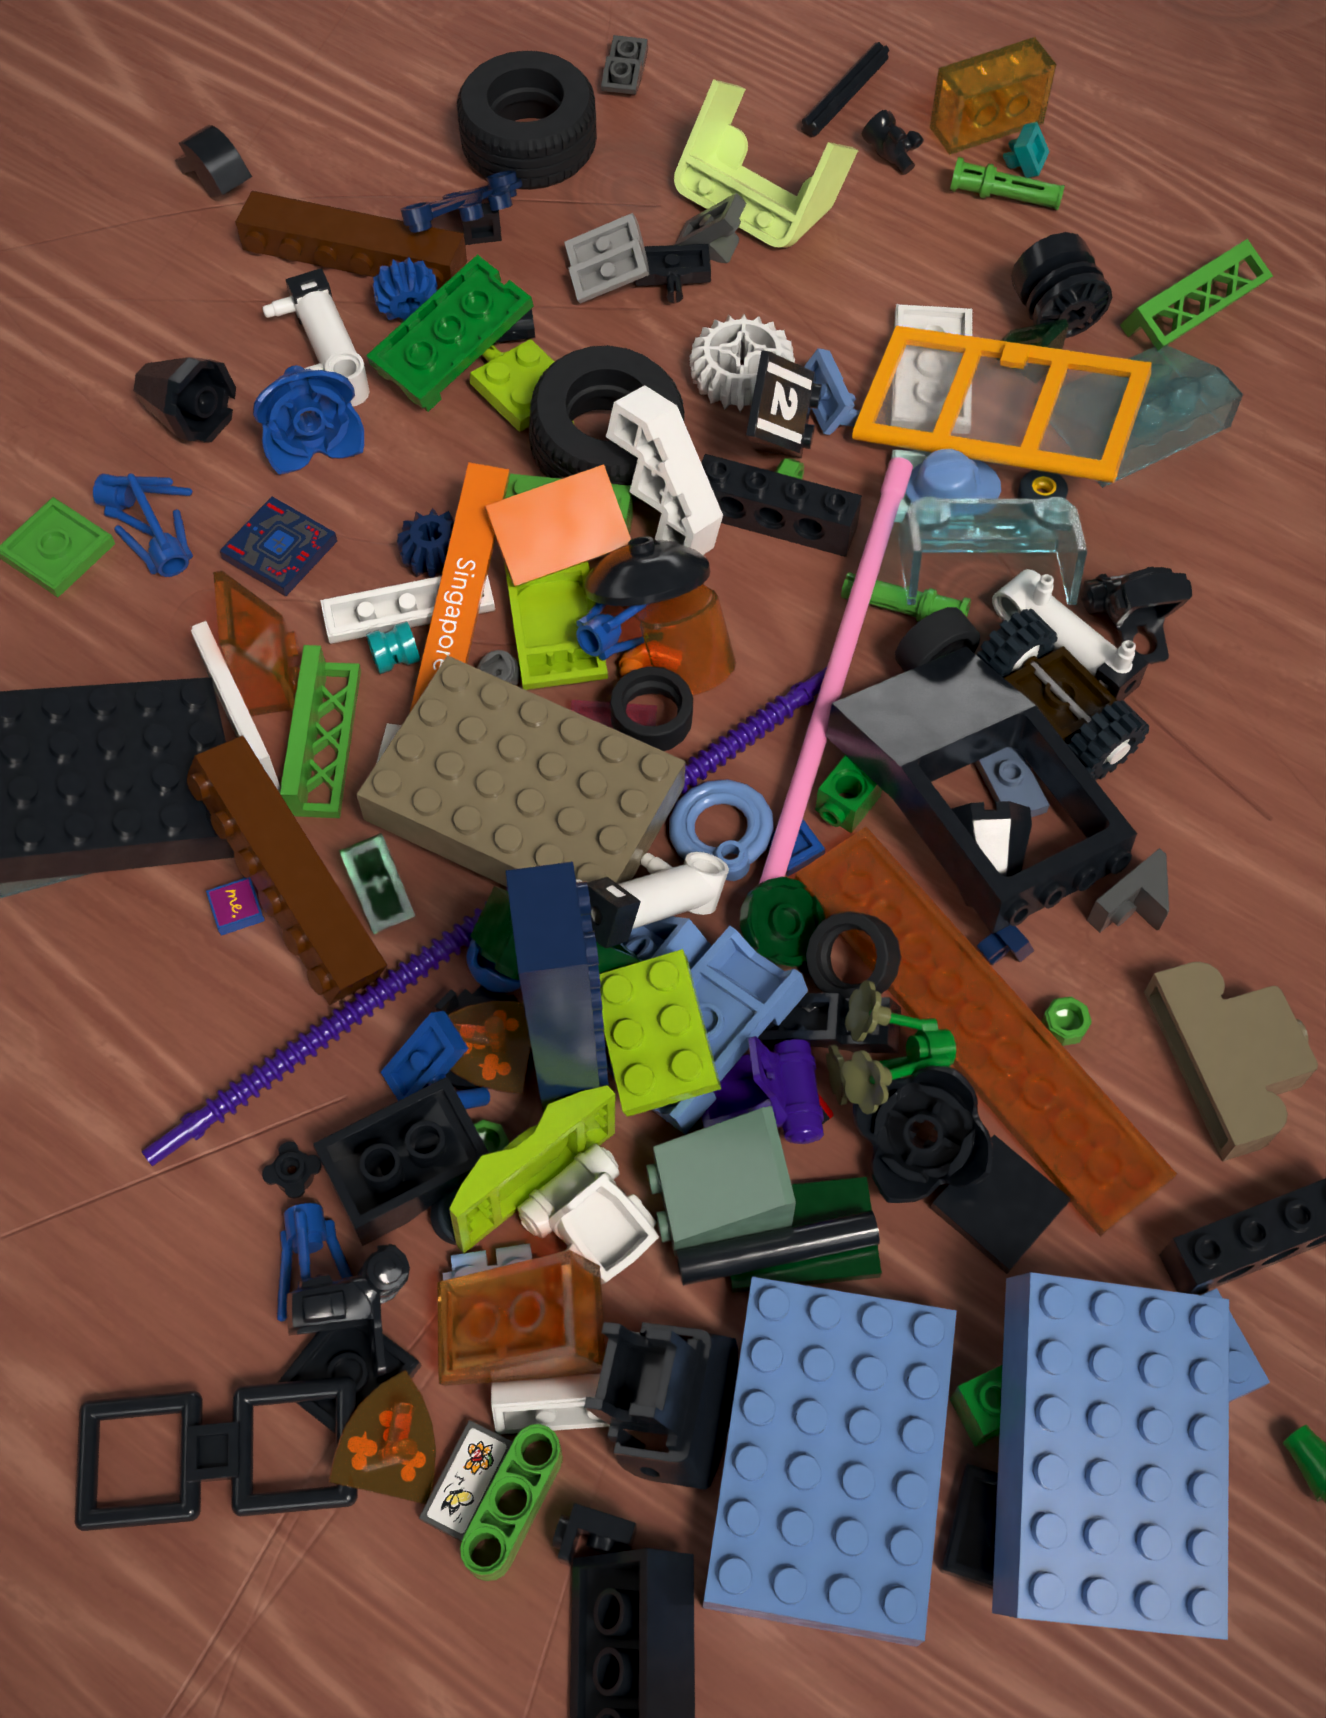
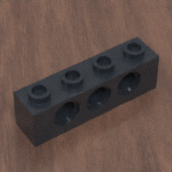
(783, 505)
(1248, 1240)

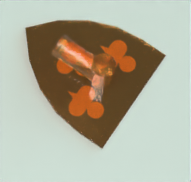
(496, 1044)
(388, 1444)

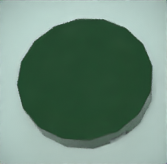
(780, 920)

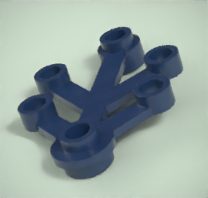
(499, 193)

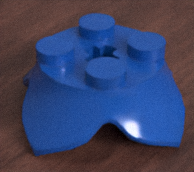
(329, 429)

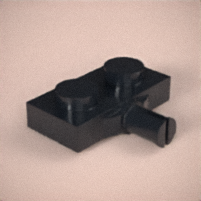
(677, 266)

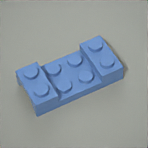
(737, 1001)

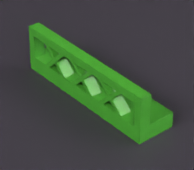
(1198, 287)
(304, 731)

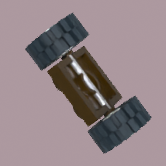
(1065, 693)

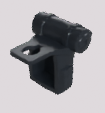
(1138, 601)
(351, 1302)

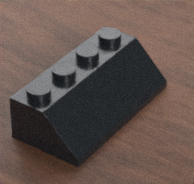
(633, 1635)

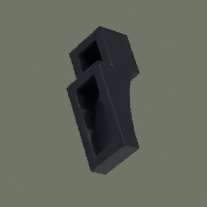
(821, 1022)

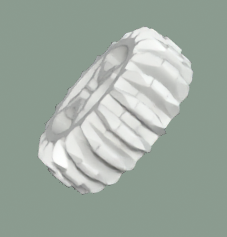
(718, 355)

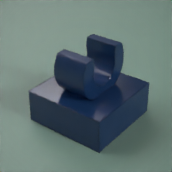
(1000, 943)

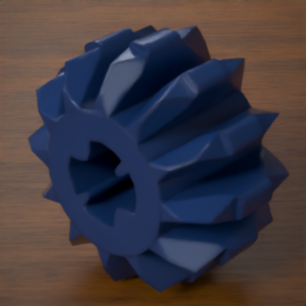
(425, 542)

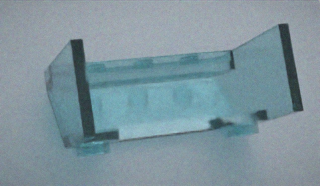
(993, 526)

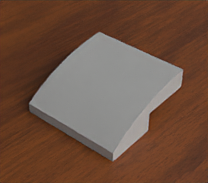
(607, 258)

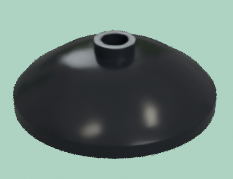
(646, 573)

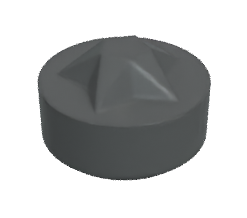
(501, 665)

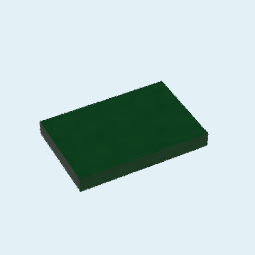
(814, 1203)

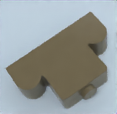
(1232, 1053)

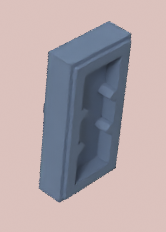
(1012, 780)

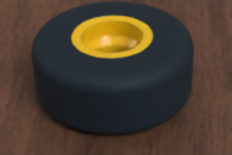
(1035, 480)

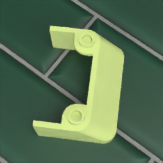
(714, 171)

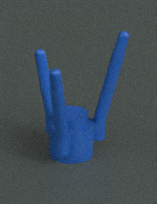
(117, 494)
(166, 553)
(600, 632)
(305, 1235)

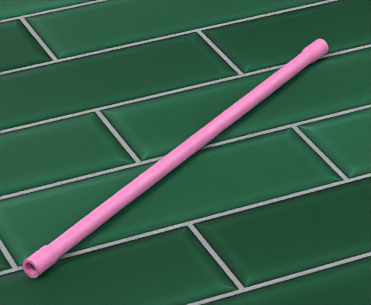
(804, 775)

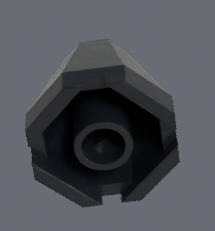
(187, 396)
(999, 833)

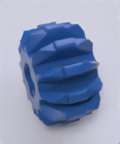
(403, 288)

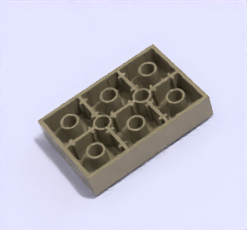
(519, 782)

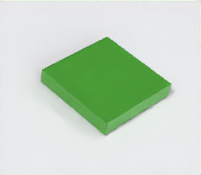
(55, 547)

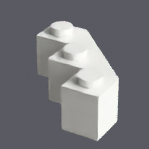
(667, 468)

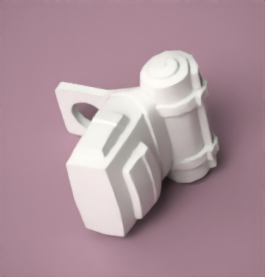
(591, 1213)

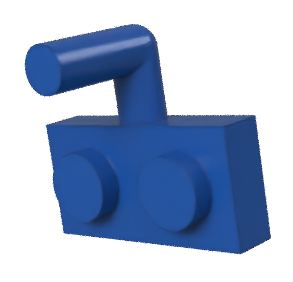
(428, 1058)

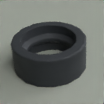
(936, 637)
(653, 681)
(821, 945)

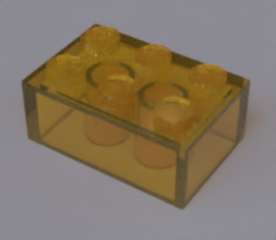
(991, 95)

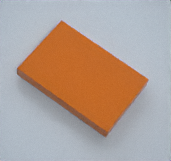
(558, 525)

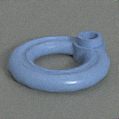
(732, 793)

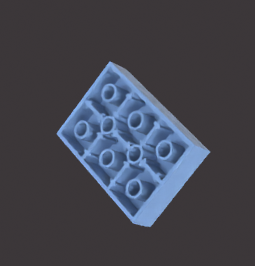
(1113, 1457)
(833, 1463)

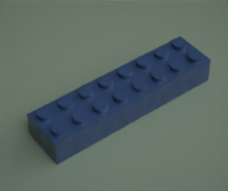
(558, 978)

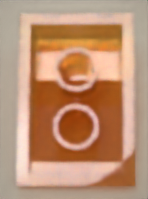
(256, 647)
(521, 1321)

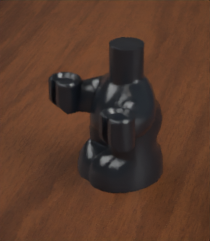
(891, 141)

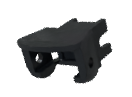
(672, 1386)

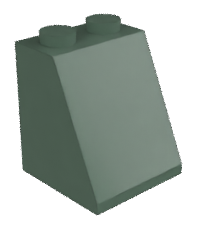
(722, 1182)

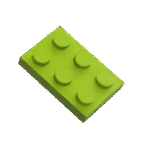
(656, 1034)

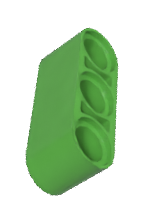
(519, 1475)

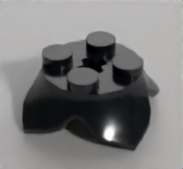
(911, 1167)

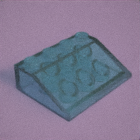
(1179, 408)

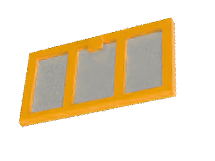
(1004, 402)

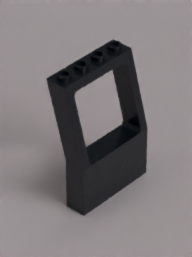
(948, 718)

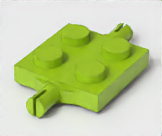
(510, 380)

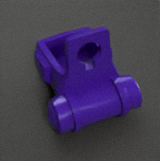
(777, 1080)

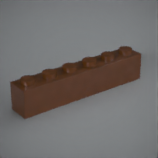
(343, 237)
(285, 870)

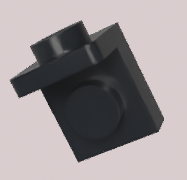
(603, 1531)

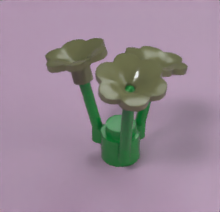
(866, 1079)

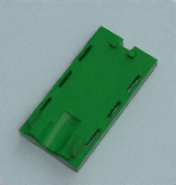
(449, 332)

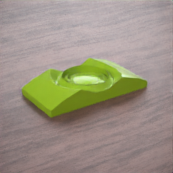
(546, 629)
(530, 1161)

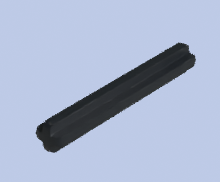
(845, 89)

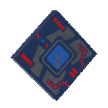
(278, 546)

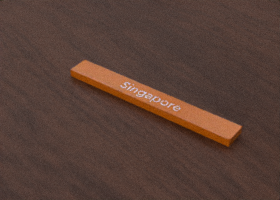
(463, 573)

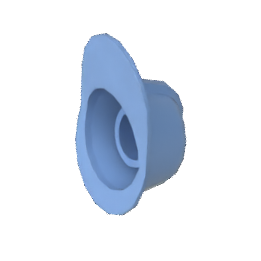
(952, 476)

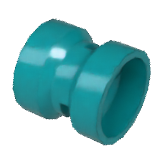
(393, 647)

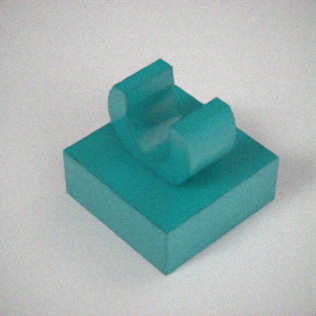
(1028, 150)

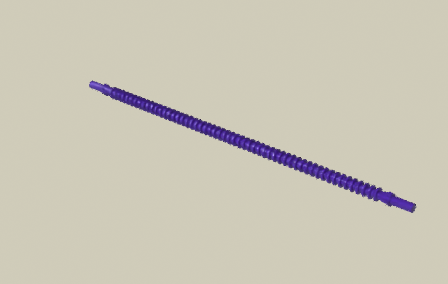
(196, 1123)

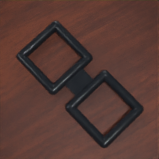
(207, 1454)

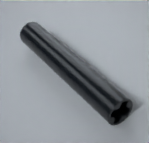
(777, 1247)

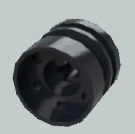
(1062, 281)

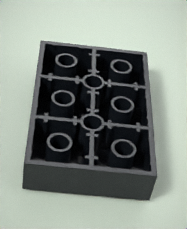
(102, 778)

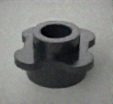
(296, 1183)

